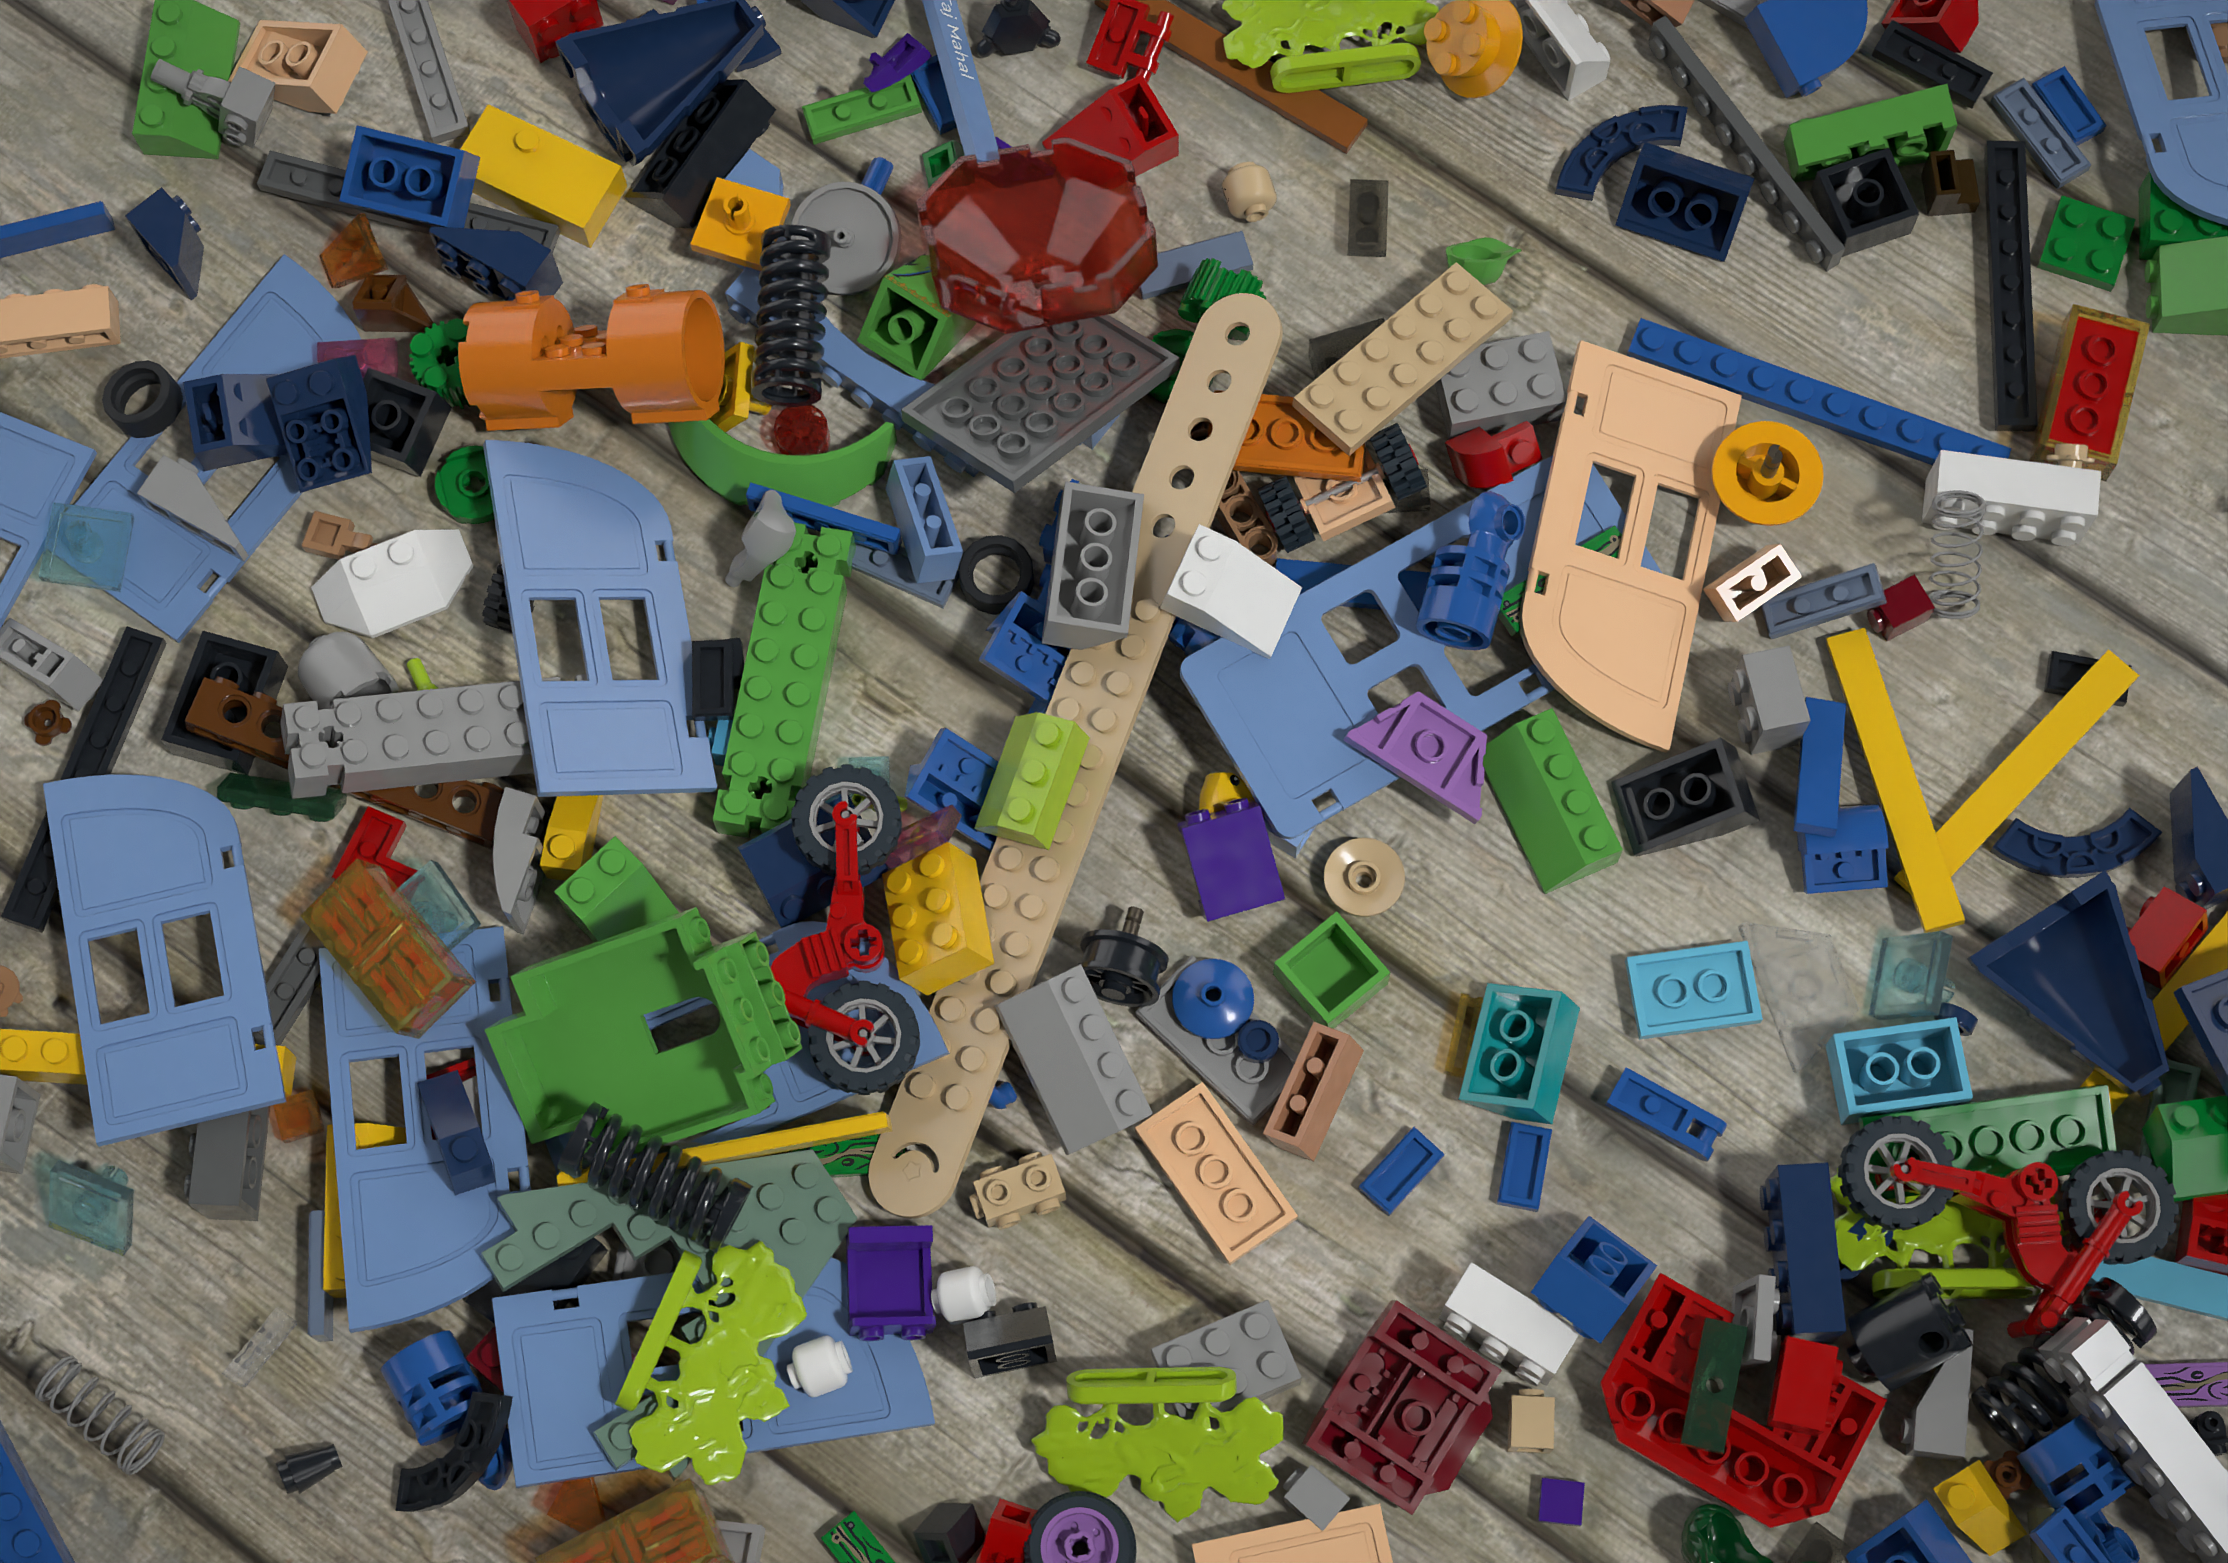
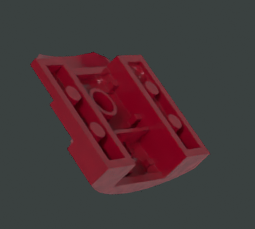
(1405, 1409)

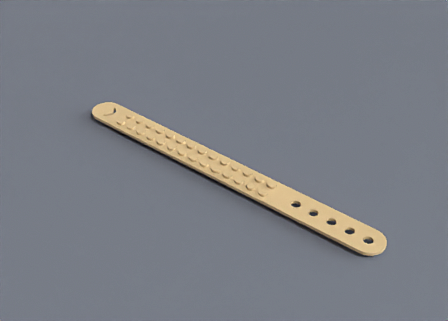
(1103, 694)

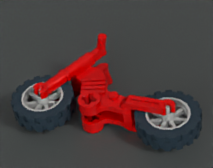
(835, 951)
(2020, 1204)

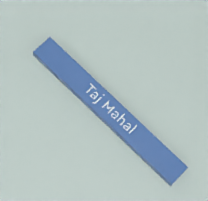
(961, 79)

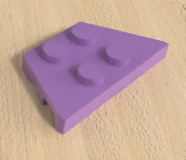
(1429, 751)

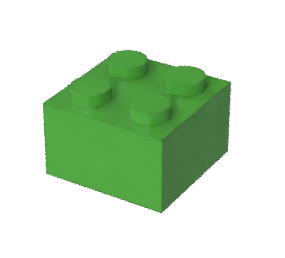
(1331, 972)

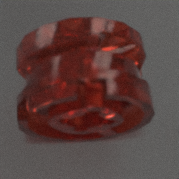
(802, 431)

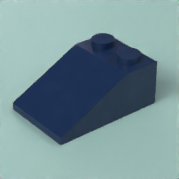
(2199, 842)

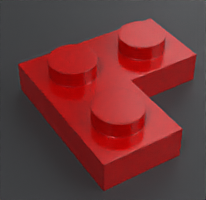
(375, 843)

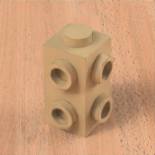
(1018, 1191)

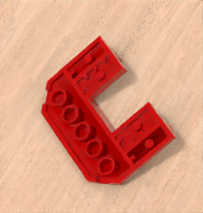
(1763, 1472)

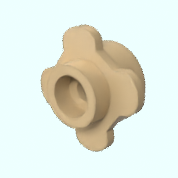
(2071, 455)

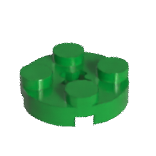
(451, 484)

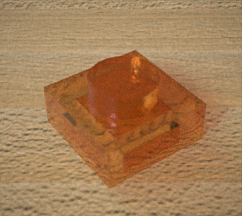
(299, 1116)

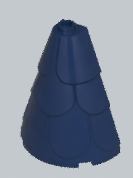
(657, 69)
(2083, 984)

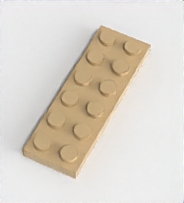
(1402, 358)

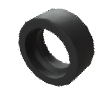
(126, 383)
(994, 546)

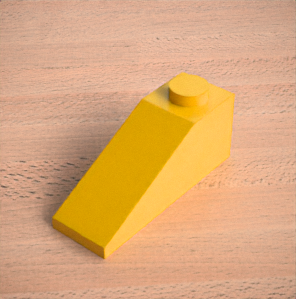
(570, 835)

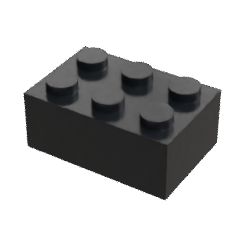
(241, 662)

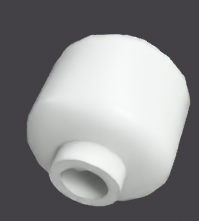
(963, 1294)
(819, 1366)

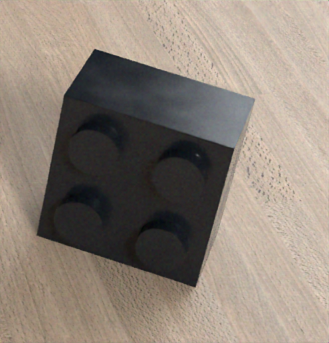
(1865, 201)
(403, 421)

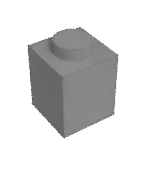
(1314, 1496)

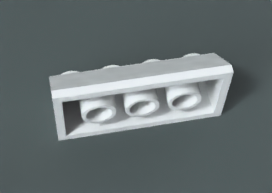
(1563, 45)

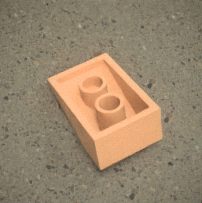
(306, 61)

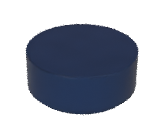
(1965, 1019)
(1258, 1041)

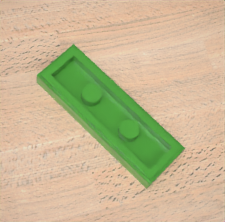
(860, 110)

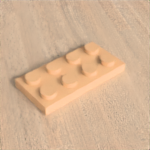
(1216, 1173)

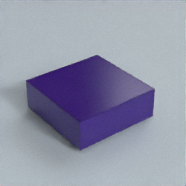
(1561, 1502)

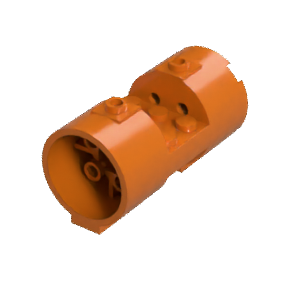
(657, 354)

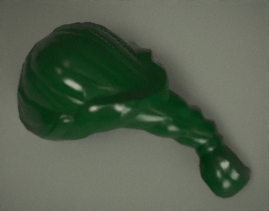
(1717, 1536)

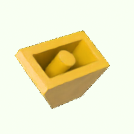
(1980, 1509)

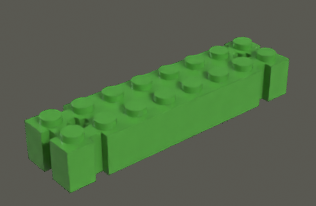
(785, 682)

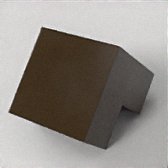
(1949, 184)

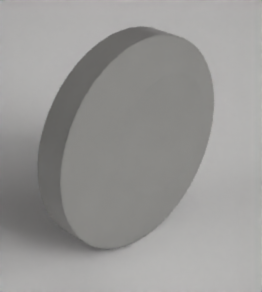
(862, 234)

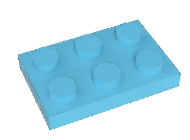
(1693, 990)

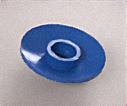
(1211, 1018)

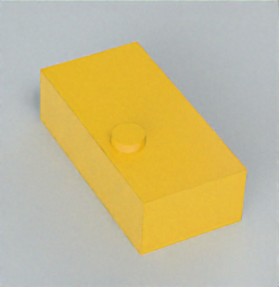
(543, 175)

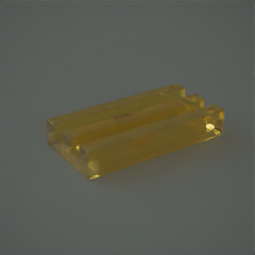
(1464, 1001)

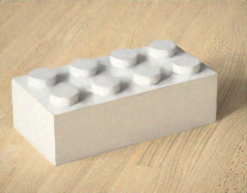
(2018, 495)

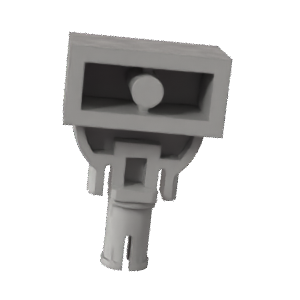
(238, 105)

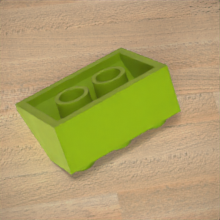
(1033, 779)

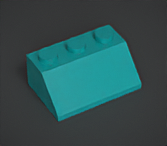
(1520, 1052)

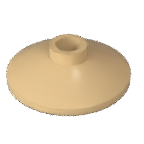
(1365, 858)

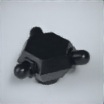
(1016, 28)

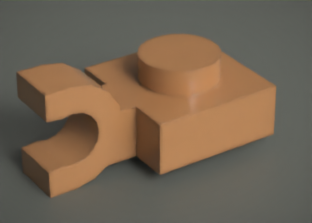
(334, 535)

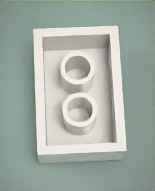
(1508, 1325)

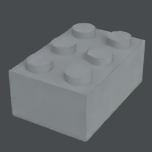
(1503, 386)
(1244, 1342)

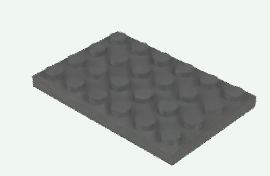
(1039, 395)

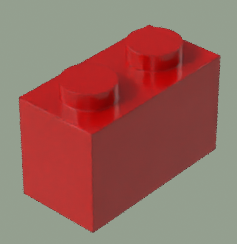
(2166, 934)
(1804, 1386)

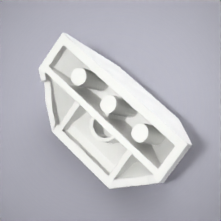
(394, 582)

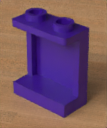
(1231, 859)
(889, 1282)

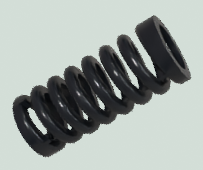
(796, 315)
(722, 1213)
(2002, 1419)

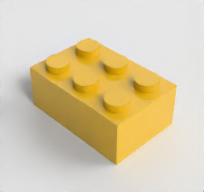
(937, 919)

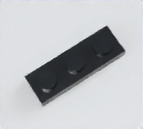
(1931, 63)

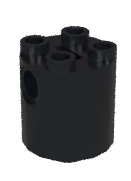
(1907, 1333)

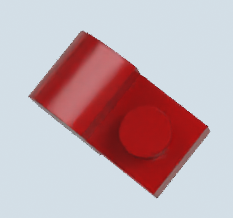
(1491, 460)
(1007, 1533)

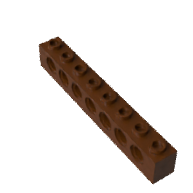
(219, 696)

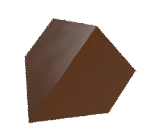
(389, 305)

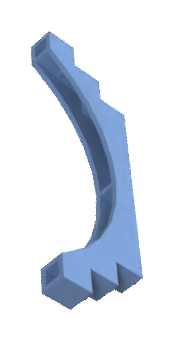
(843, 361)

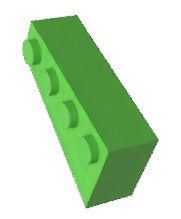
(1906, 124)

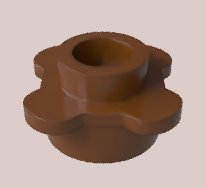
(48, 711)
(2009, 1463)

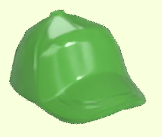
(1481, 257)

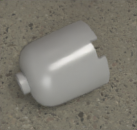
(342, 668)

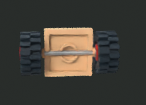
(1341, 503)

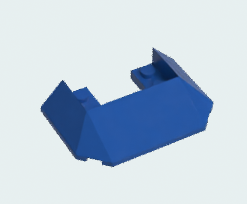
(959, 771)

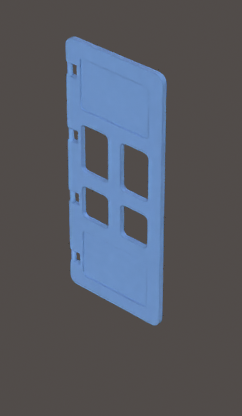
(1291, 712)

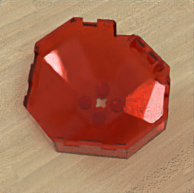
(1034, 219)

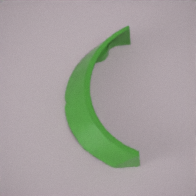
(823, 478)

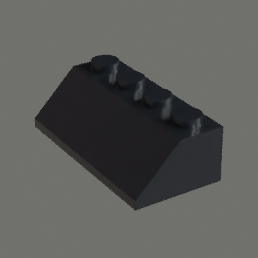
(699, 151)

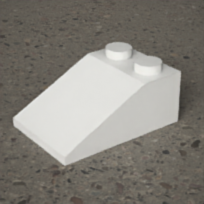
(1231, 592)

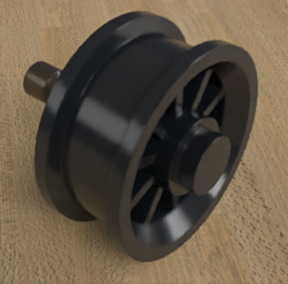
(1122, 964)

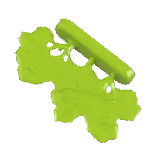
(1324, 26)
(1940, 1237)
(720, 1374)
(1169, 1453)

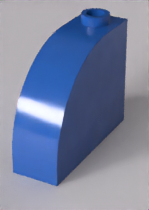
(1807, 39)

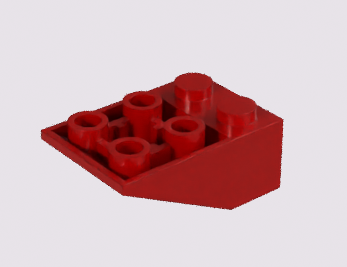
(1126, 124)
(2204, 1234)

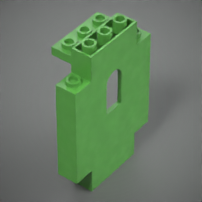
(590, 1040)

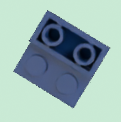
(1850, 859)

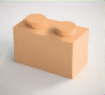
(1752, 583)

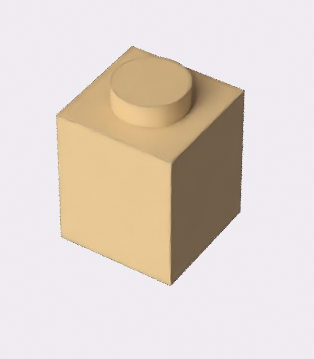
(1531, 1422)

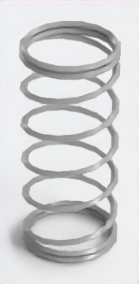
(1940, 594)
(71, 1373)

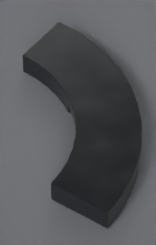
(474, 1448)

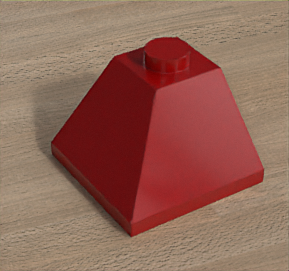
(1942, 21)

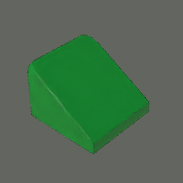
(940, 159)

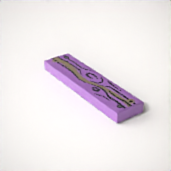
(2193, 1383)

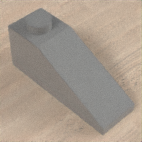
(182, 498)
(47, 665)
(1940, 1414)

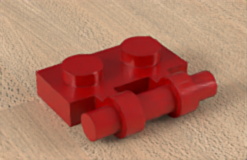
(1119, 36)

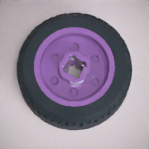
(1079, 1519)

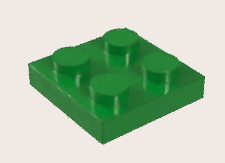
(2086, 243)

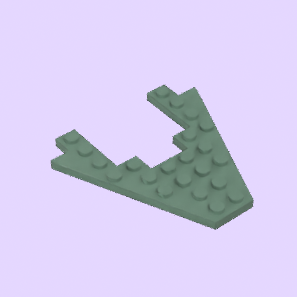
(789, 1209)

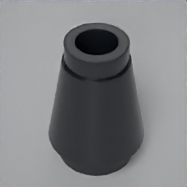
(307, 1467)

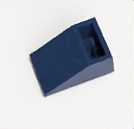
(497, 260)
(233, 420)
(324, 421)

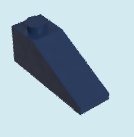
(457, 1132)

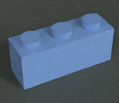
(924, 519)

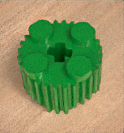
(1213, 284)
(432, 360)

